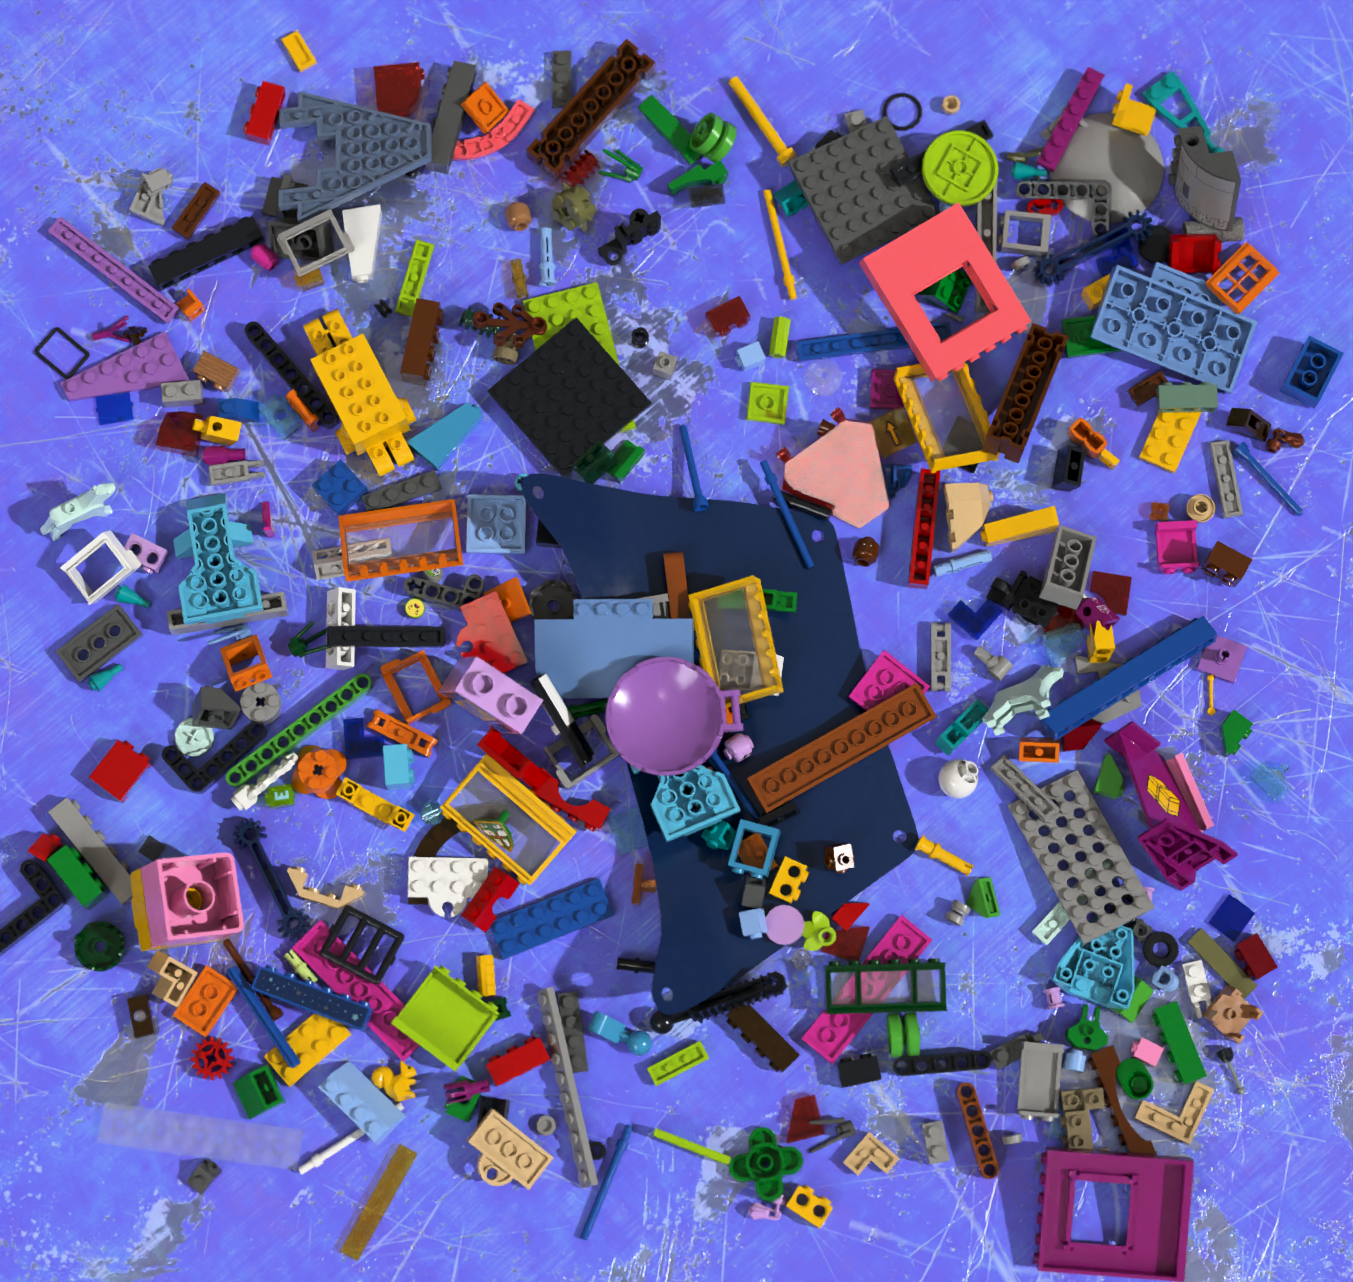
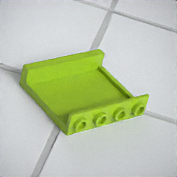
(446, 1017)

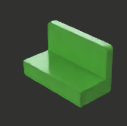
(1140, 996)

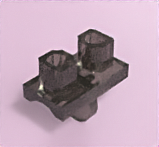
(707, 195)

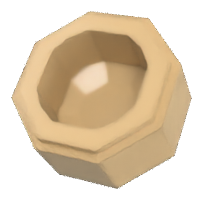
(950, 105)

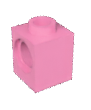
(1146, 1051)

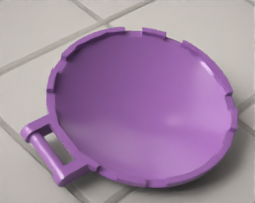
(668, 716)

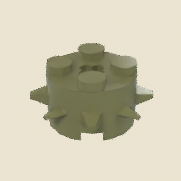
(573, 207)

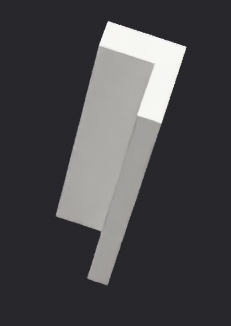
(330, 566)

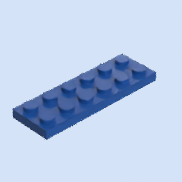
(551, 919)

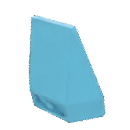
(1100, 969)

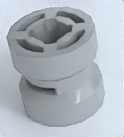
(957, 913)

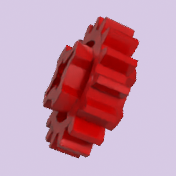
(208, 1068)

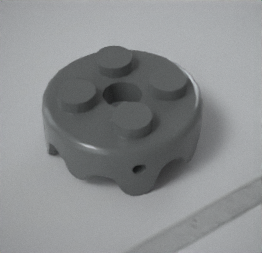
(552, 591)

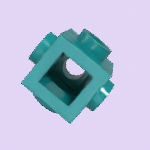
(719, 835)

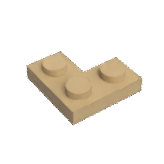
(870, 1150)

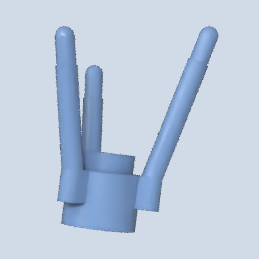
(239, 631)

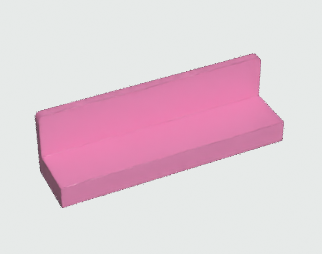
(1190, 791)

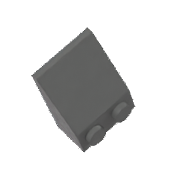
(306, 246)

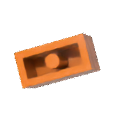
(1038, 749)

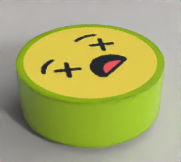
(415, 608)

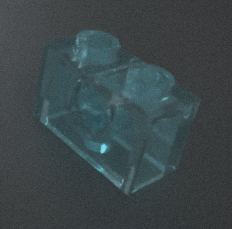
(272, 408)

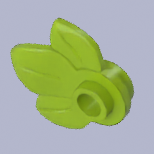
(814, 930)

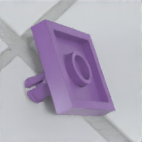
(1222, 659)

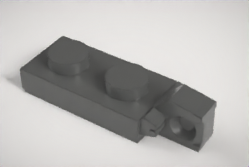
(1011, 1050)

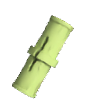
(299, 966)

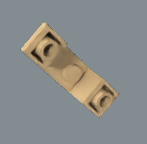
(349, 895)

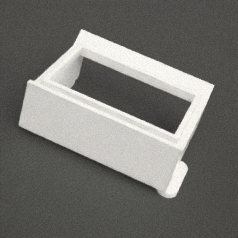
(126, 558)

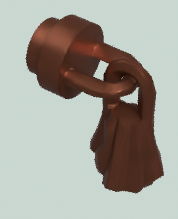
(1296, 440)

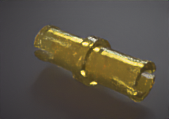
(519, 278)

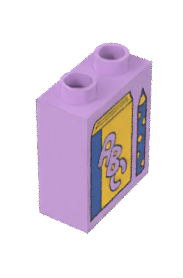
(490, 695)

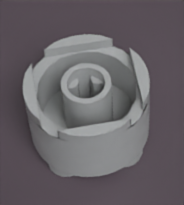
(263, 692)

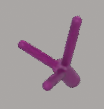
(109, 332)

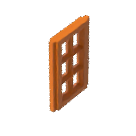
(1235, 260)

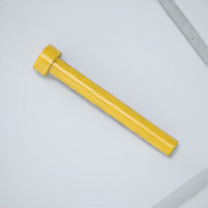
(784, 154)

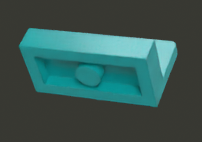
(790, 198)

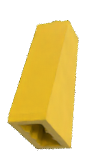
(1020, 527)

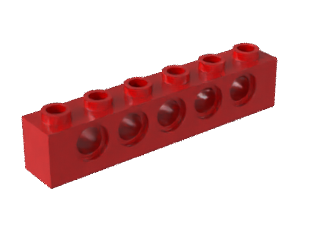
(923, 529)

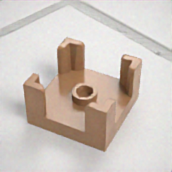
(1231, 1013)

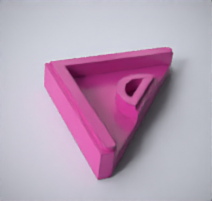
(267, 519)

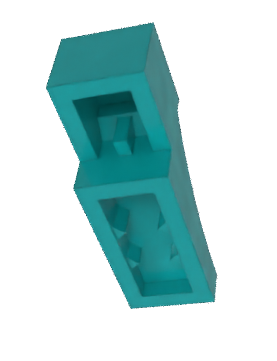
(961, 727)

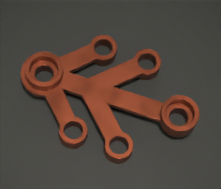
(533, 326)

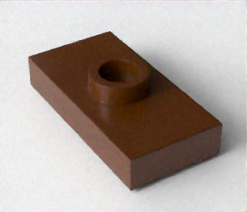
(1147, 388)

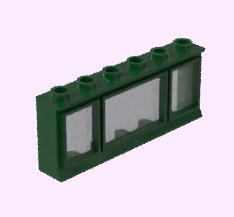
(885, 987)

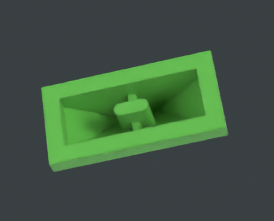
(983, 898)

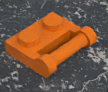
(299, 406)

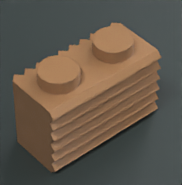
(216, 371)

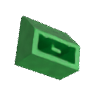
(948, 291)
(259, 1092)

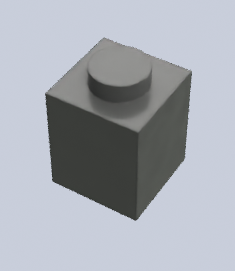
(753, 892)

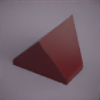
(1080, 736)

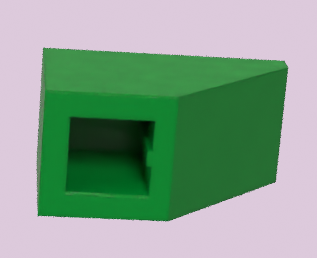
(1232, 731)

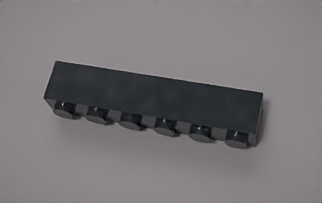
(206, 253)

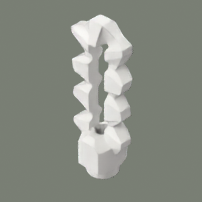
(246, 795)

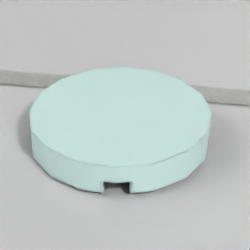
(193, 740)

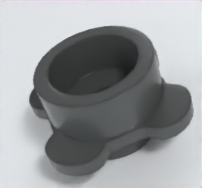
(1145, 930)

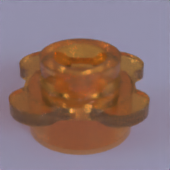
(1164, 507)

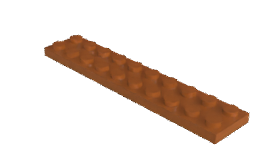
(841, 748)

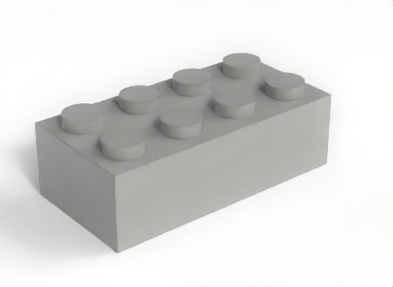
(1068, 567)

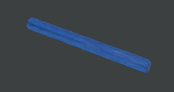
(263, 1017)

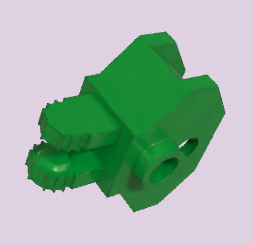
(1087, 1029)

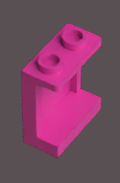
(1176, 546)

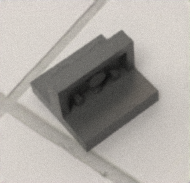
(271, 203)

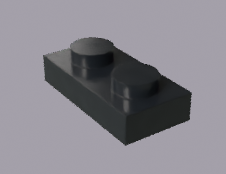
(779, 815)

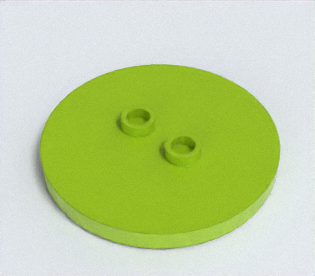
(960, 168)

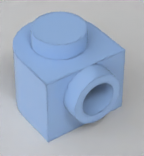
(1165, 979)
(1074, 1061)

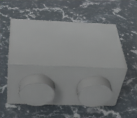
(182, 393)
(935, 1142)

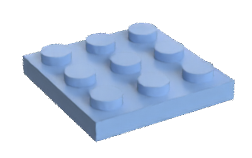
(496, 524)

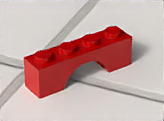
(591, 814)

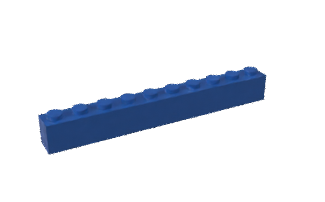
(1129, 677)

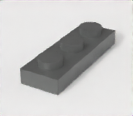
(561, 78)

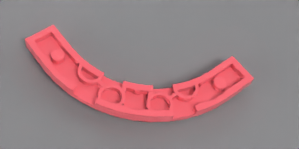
(498, 137)

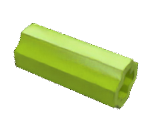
(779, 337)

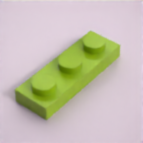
(678, 1063)

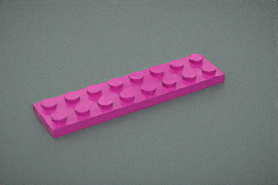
(381, 999)
(834, 1032)

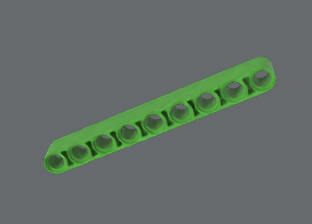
(289, 732)

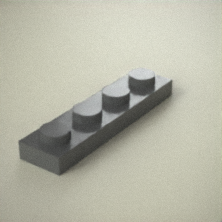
(402, 492)
(573, 1030)

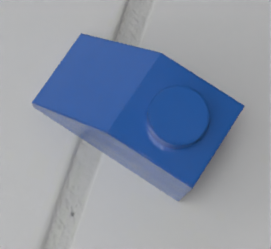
(238, 410)

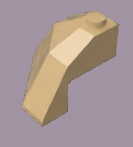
(965, 511)

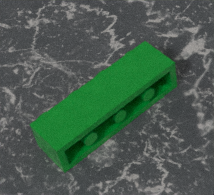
(1178, 1042)

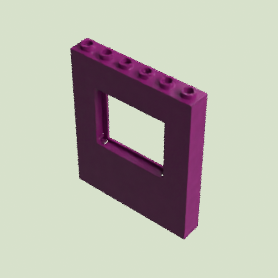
(1155, 1218)

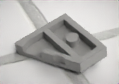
(148, 207)

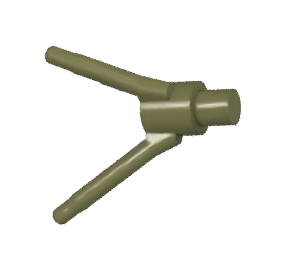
(1023, 156)

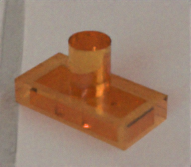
(641, 885)

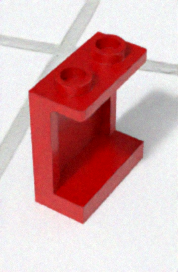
(1194, 253)
(120, 769)

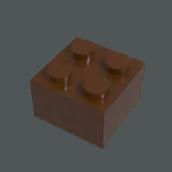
(1226, 564)

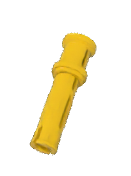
(935, 851)

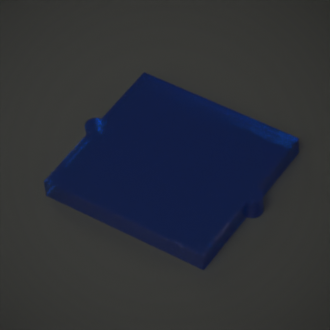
(114, 408)

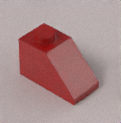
(45, 847)

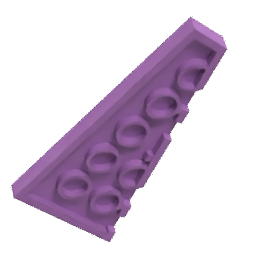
(130, 371)

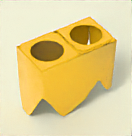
(1100, 645)

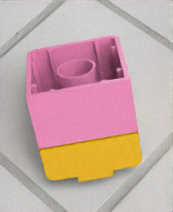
(186, 901)

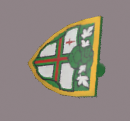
(497, 830)

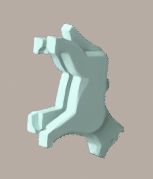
(78, 509)
(1023, 697)

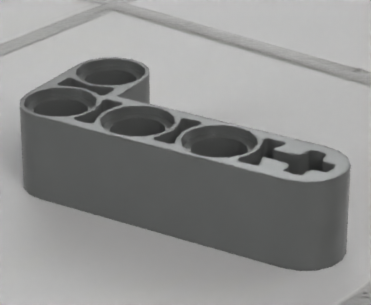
(443, 591)

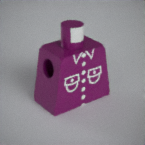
(1094, 609)

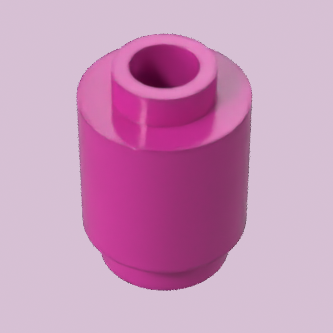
(264, 256)

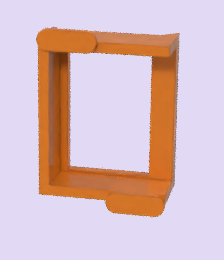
(395, 666)

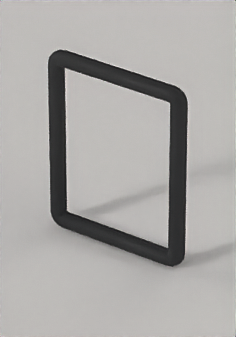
(51, 364)

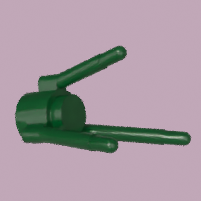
(299, 646)

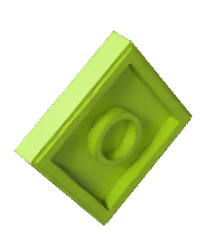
(767, 403)

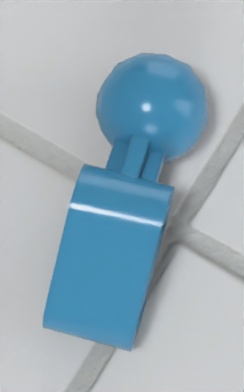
(637, 1042)

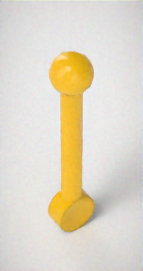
(1211, 711)

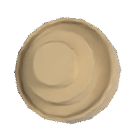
(1200, 508)

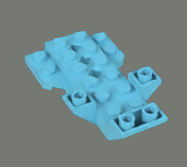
(213, 539)
(674, 808)

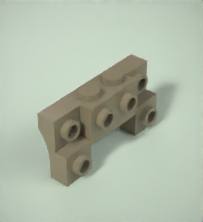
(1076, 1116)

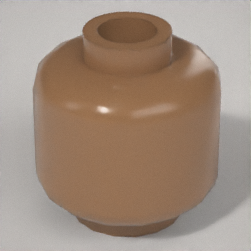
(518, 216)

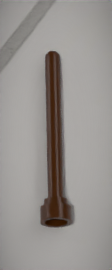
(274, 1012)

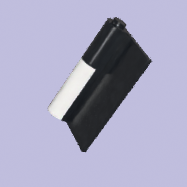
(562, 719)

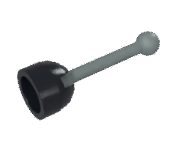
(1226, 1056)

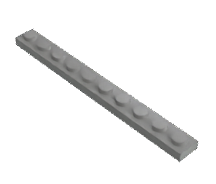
(567, 1087)

